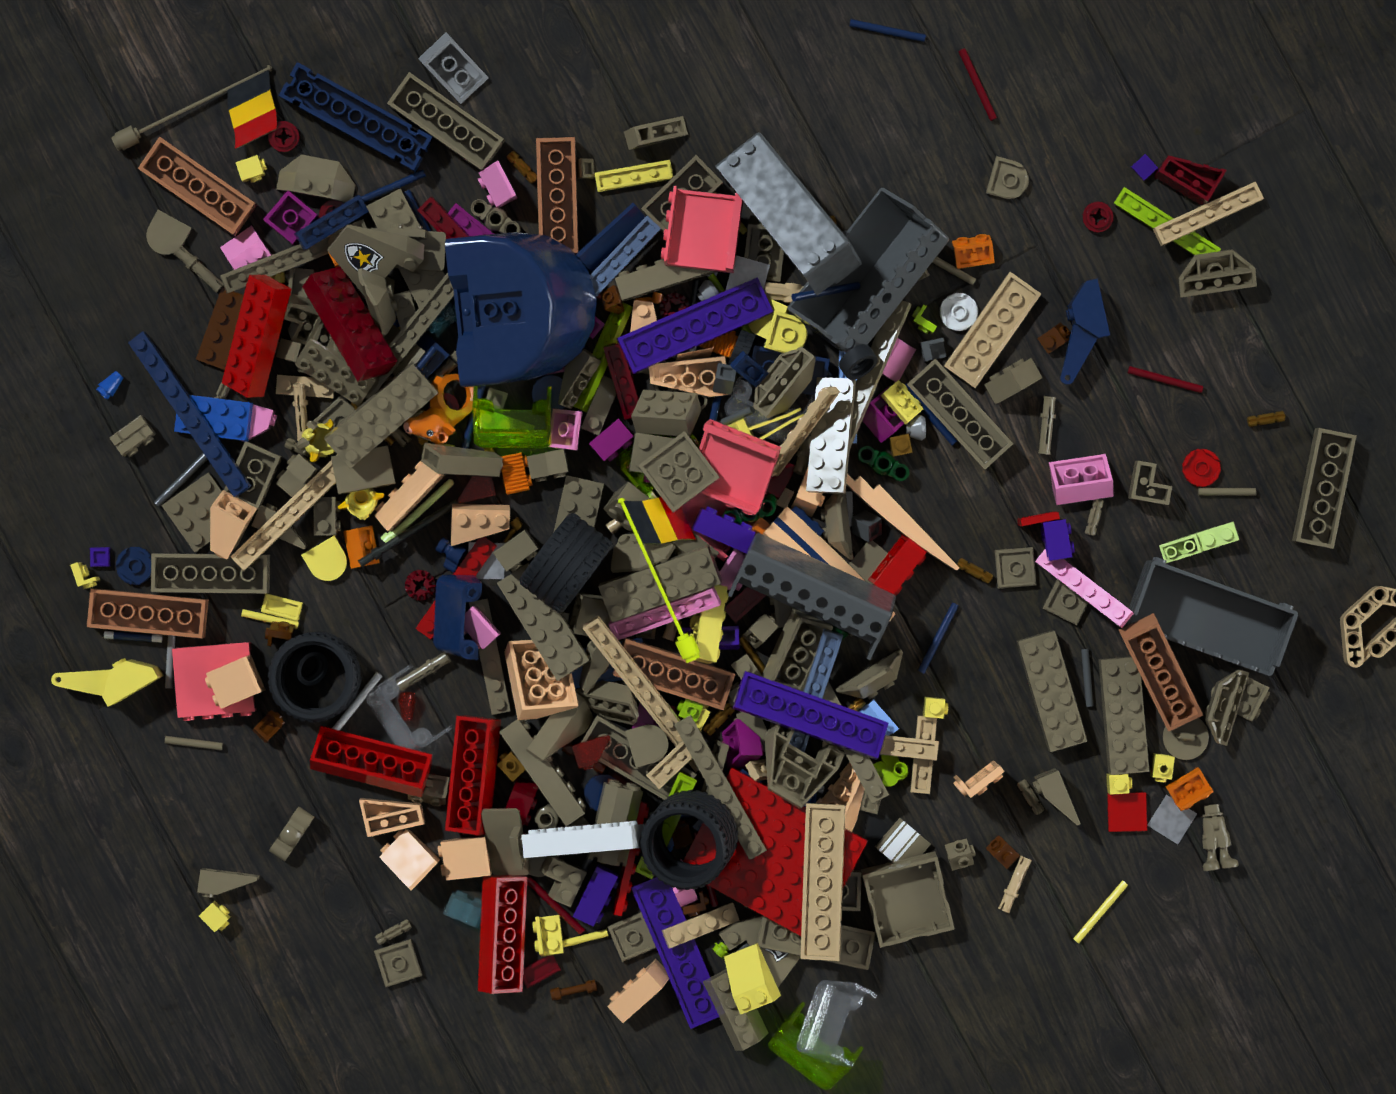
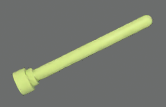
(418, 512)

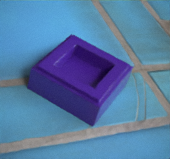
(1144, 167)
(100, 557)

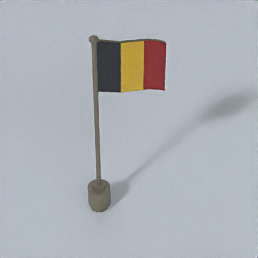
(249, 108)

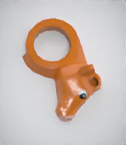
(439, 419)

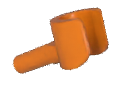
(656, 298)

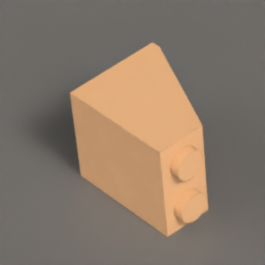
(228, 523)
(234, 682)
(465, 857)
(408, 858)

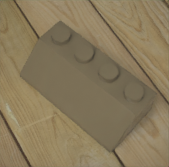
(795, 650)
(742, 1029)

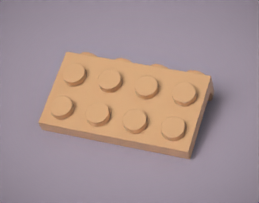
(978, 782)

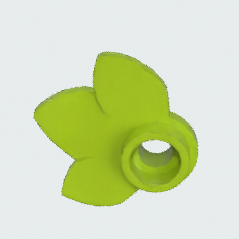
(887, 770)

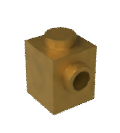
(510, 765)

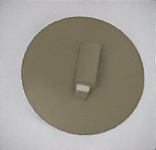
(1187, 740)

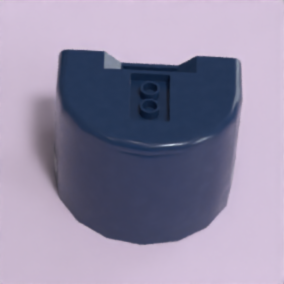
(518, 306)

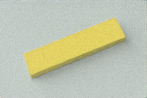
(633, 176)

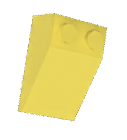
(750, 979)

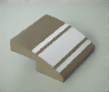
(902, 842)

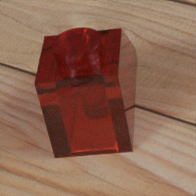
(478, 488)
(590, 751)

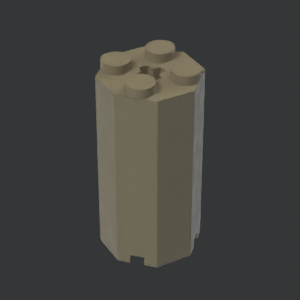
(616, 805)

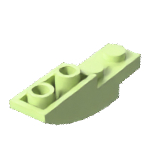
(1199, 542)

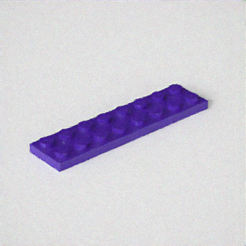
(695, 325)
(810, 715)
(681, 962)

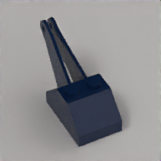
(1088, 325)

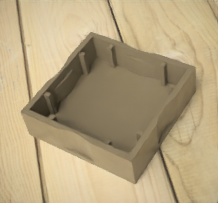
(907, 899)

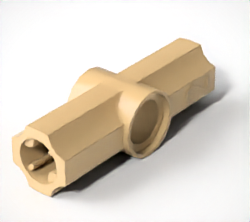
(781, 291)

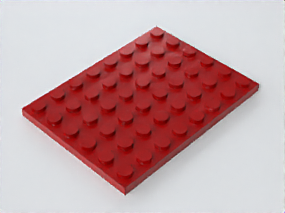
(774, 878)

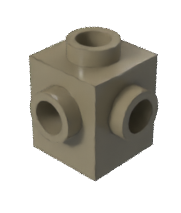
(960, 854)

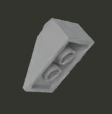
(453, 68)

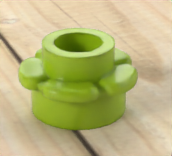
(721, 949)

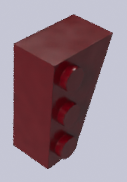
(1190, 178)
(523, 798)

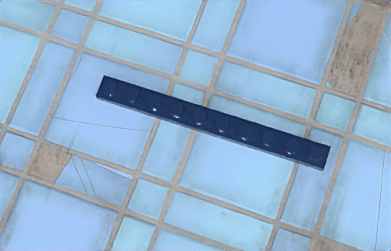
(189, 414)

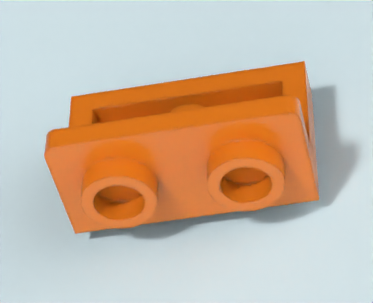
(1189, 789)

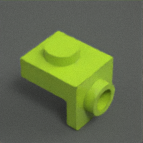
(924, 325)
(689, 708)

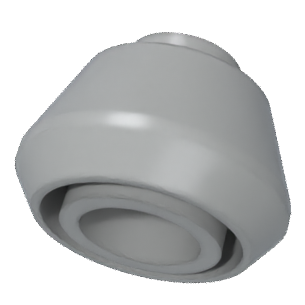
(706, 290)
(917, 427)

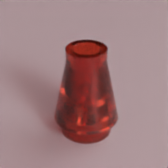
(407, 704)

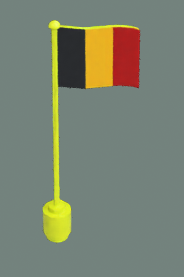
(657, 524)

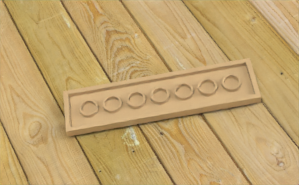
(823, 882)

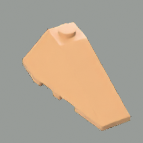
(688, 375)
(846, 792)

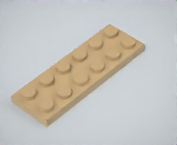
(992, 330)

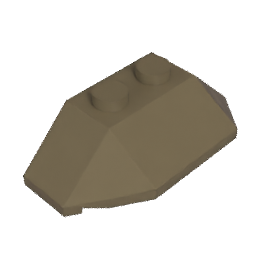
(316, 178)
(1216, 273)
(379, 300)
(785, 382)
(837, 524)
(629, 557)
(873, 678)
(612, 701)
(1225, 704)

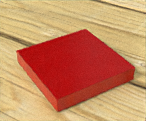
(1038, 518)
(1127, 812)

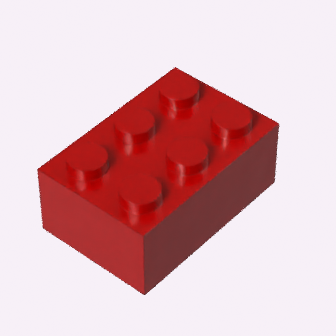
(898, 565)

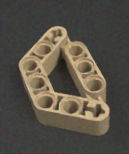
(1346, 630)

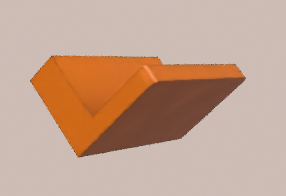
(358, 544)

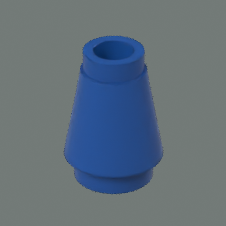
(109, 385)

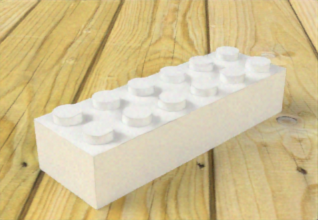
(582, 839)

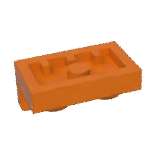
(973, 251)

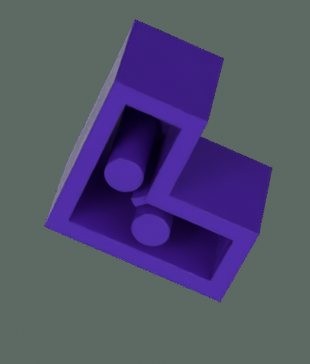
(1056, 539)

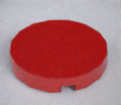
(1201, 467)

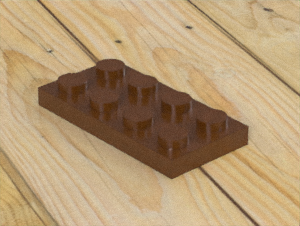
(220, 330)

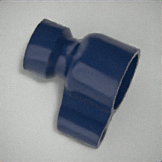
(454, 554)

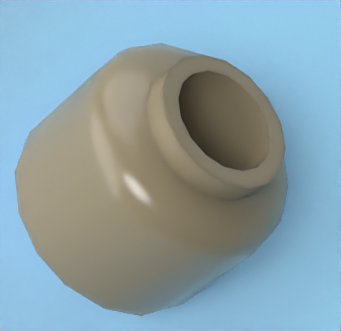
(542, 819)

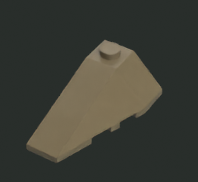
(561, 730)

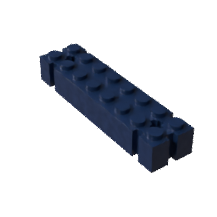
(356, 117)

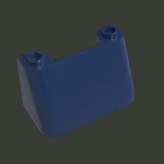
(449, 615)

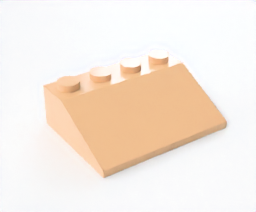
(407, 497)
(533, 684)

